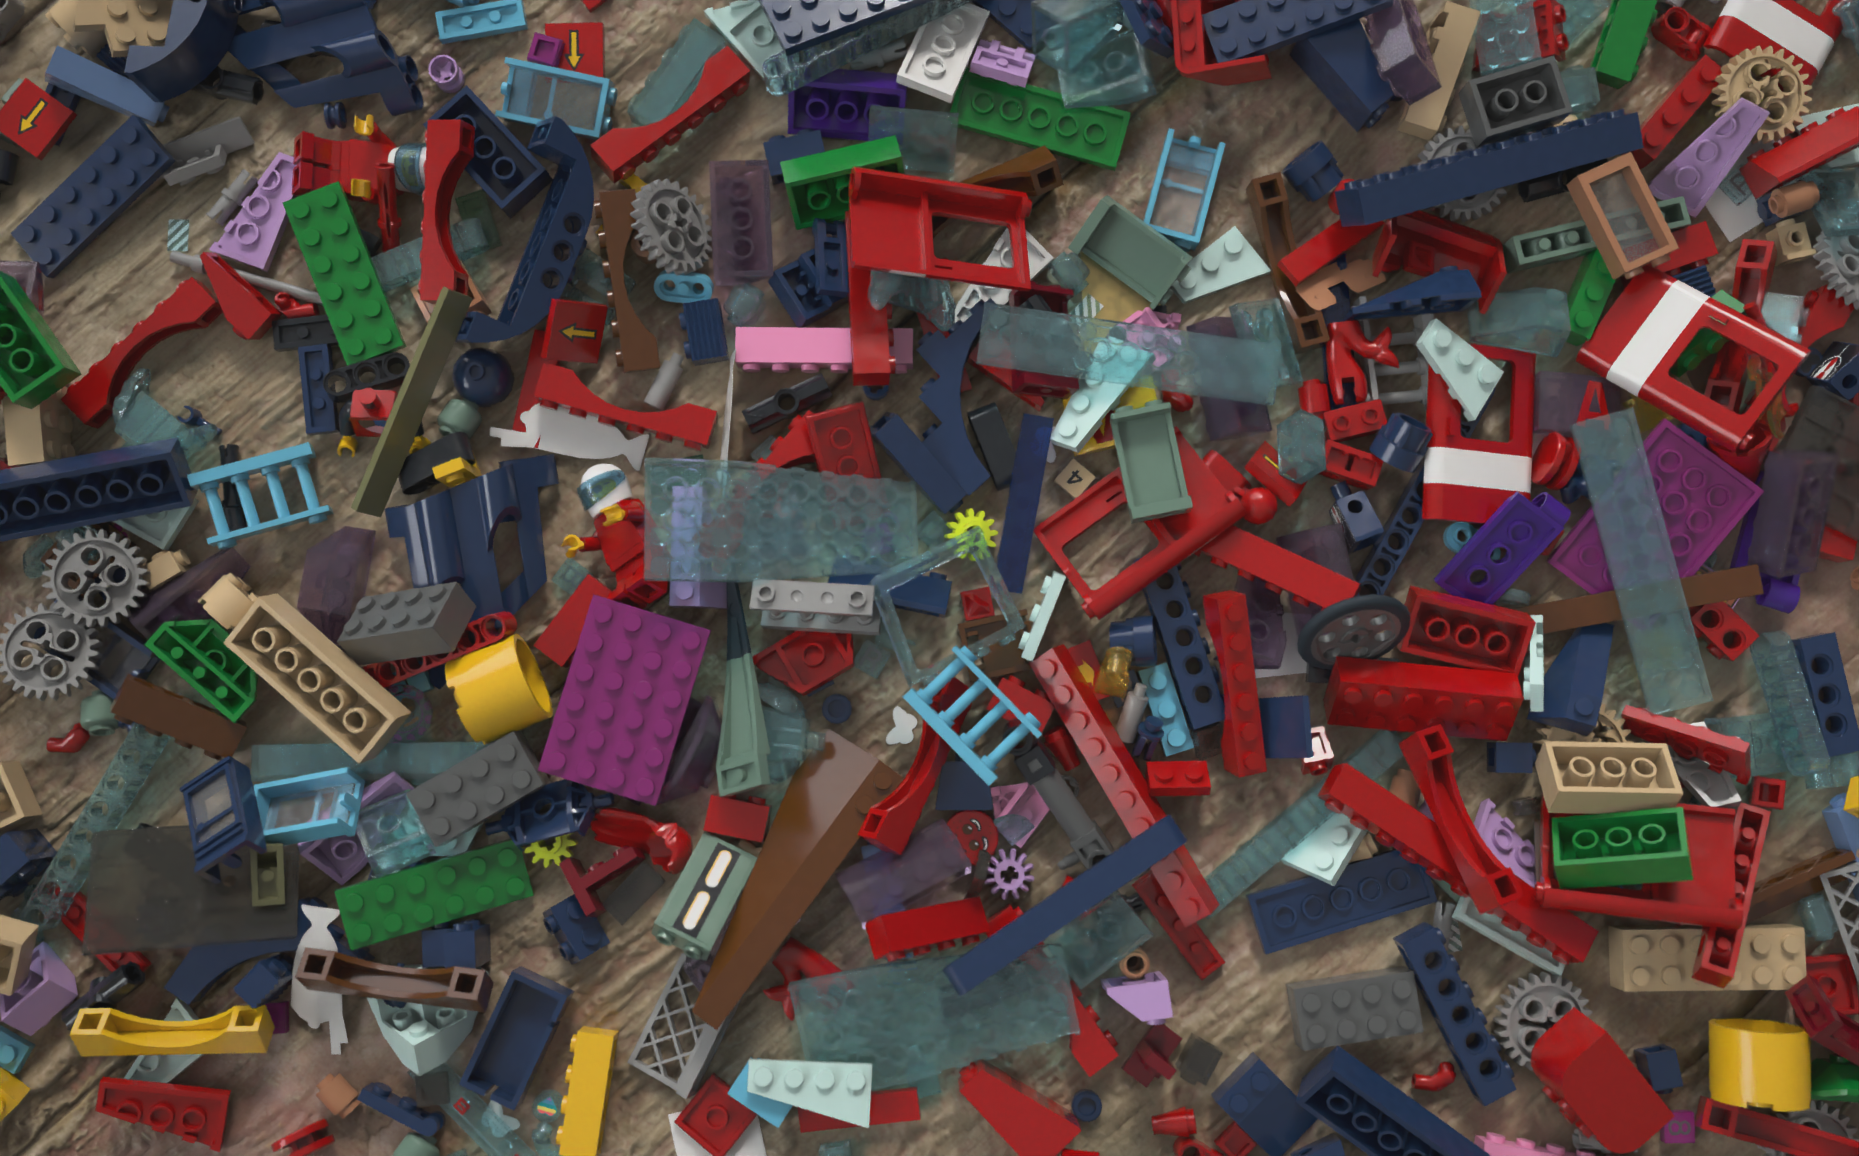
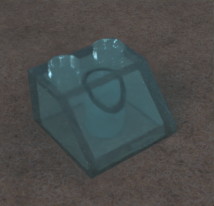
(392, 834)

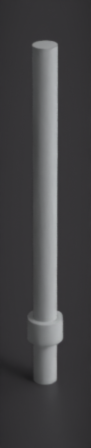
(196, 265)

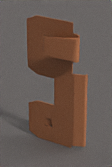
(1356, 276)

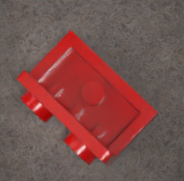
(1177, 778)

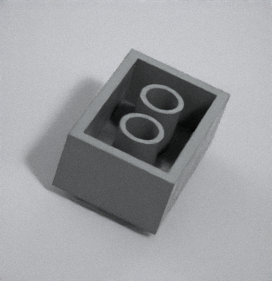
(1515, 101)

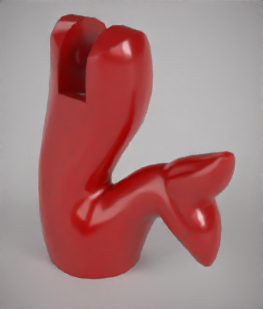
(1342, 365)
(790, 962)

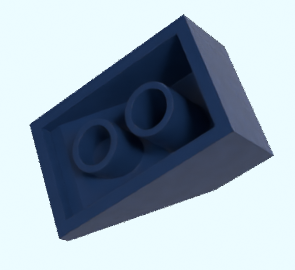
(1286, 727)
(1263, 1106)

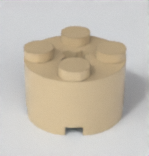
(63, 15)
(228, 600)

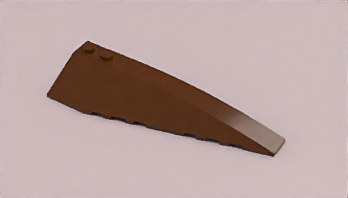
(801, 852)

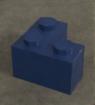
(457, 945)

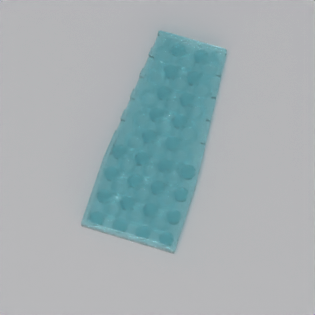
(771, 522)
(917, 1025)

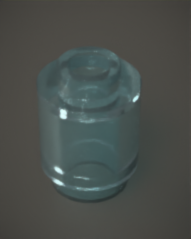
(1817, 917)

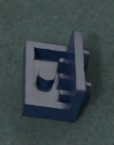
(575, 931)

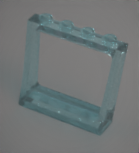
(968, 542)

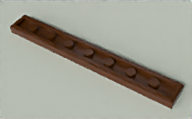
(1604, 607)

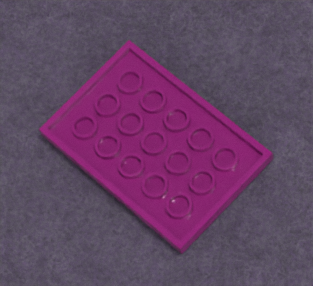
(1698, 500)
(624, 700)

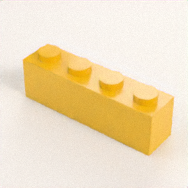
(588, 1092)

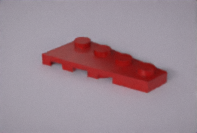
(1689, 741)
(183, 1110)

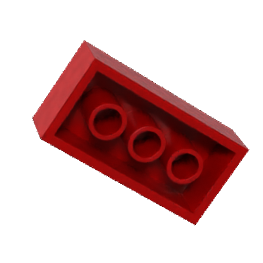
(1466, 631)

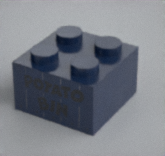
(21, 859)

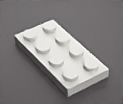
(943, 52)

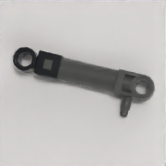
(1040, 770)

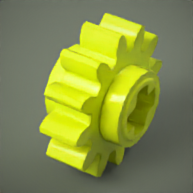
(970, 522)
(547, 852)

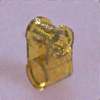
(1113, 674)

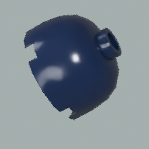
(483, 376)

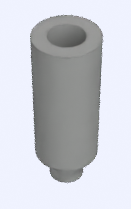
(664, 383)
(1132, 713)

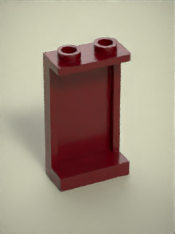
(1041, 383)
(1823, 1021)

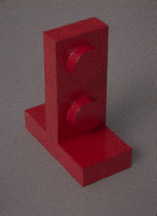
(598, 875)
(1152, 1054)

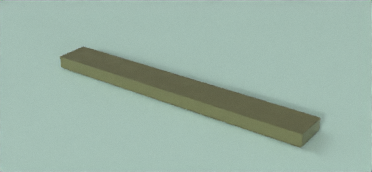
(411, 402)

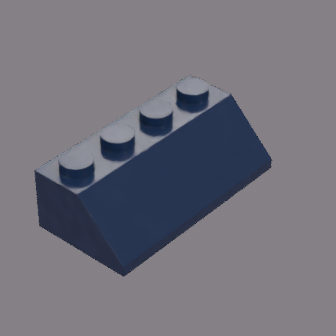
(918, 595)

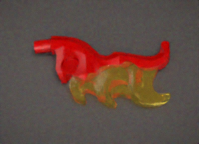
(1761, 372)

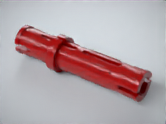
(388, 210)

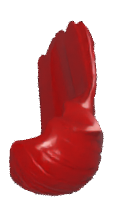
(663, 842)

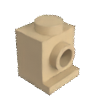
(1791, 242)
(165, 567)

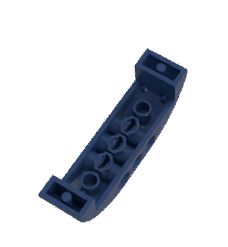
(193, 47)
(552, 244)

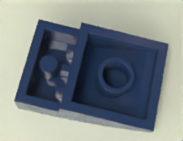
(798, 292)

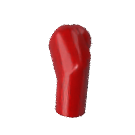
(292, 309)
(1178, 401)
(71, 743)
(1436, 1082)

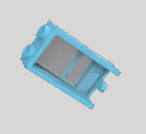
(543, 91)
(1183, 190)
(310, 806)

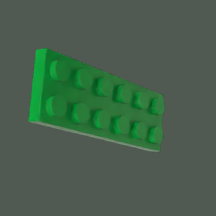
(1039, 118)
(344, 274)
(433, 893)

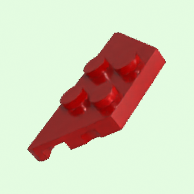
(807, 659)

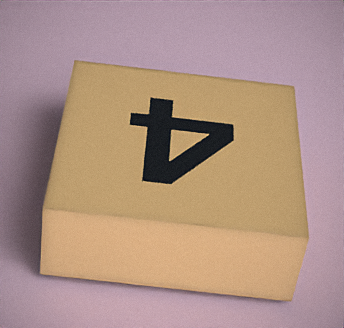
(1074, 478)

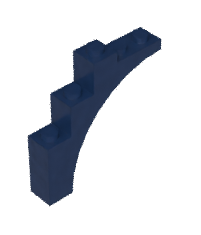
(943, 397)
(208, 964)

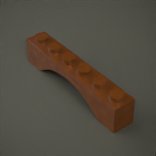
(1029, 173)
(1273, 222)
(637, 345)
(348, 975)

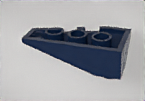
(1439, 293)
(1577, 681)

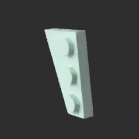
(1041, 614)

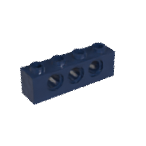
(1831, 678)

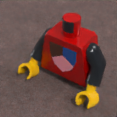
(367, 417)

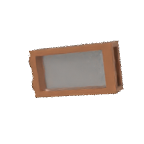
(1622, 217)

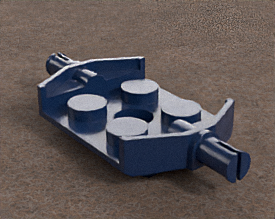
(569, 813)

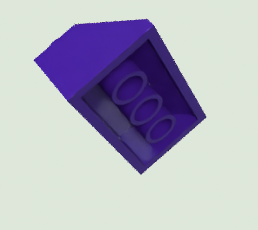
(842, 102)

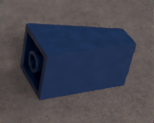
(1346, 73)

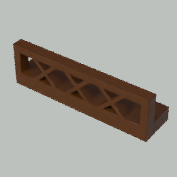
(1796, 882)

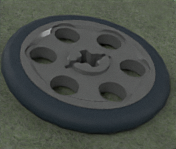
(1355, 631)

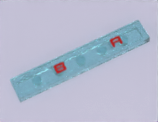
(479, 1119)

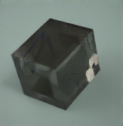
(1198, 1060)

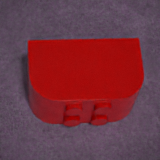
(1597, 1084)

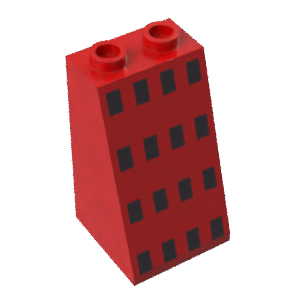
(1016, 1111)

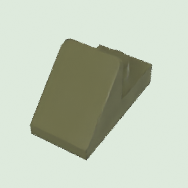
(268, 876)

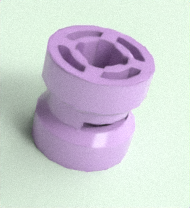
(443, 67)

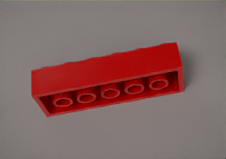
(1422, 696)

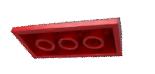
(1803, 153)

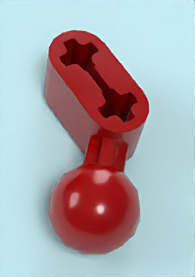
(1258, 502)

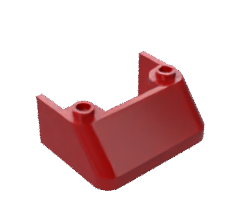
(1194, 53)
(1454, 246)

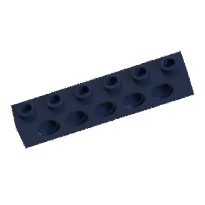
(1196, 713)
(1497, 1078)

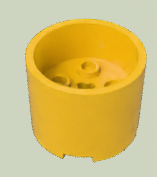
(499, 689)
(1759, 1064)

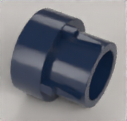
(1313, 172)
(1402, 442)
(1138, 636)

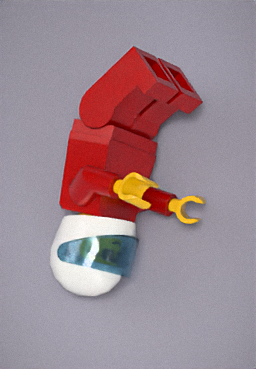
(354, 161)
(618, 534)

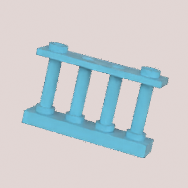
(268, 466)
(964, 743)

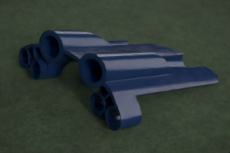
(334, 27)
(454, 534)

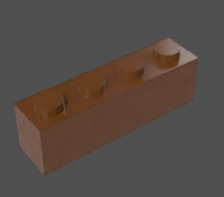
(178, 717)

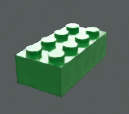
(820, 182)
(30, 354)
(1621, 848)

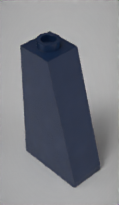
(917, 462)

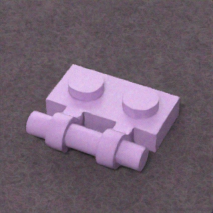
(1002, 63)

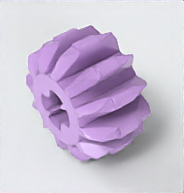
(1014, 882)

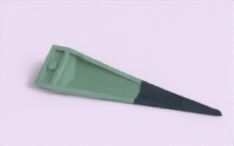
(743, 735)

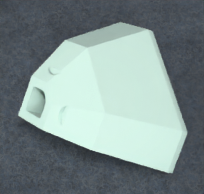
(423, 1033)

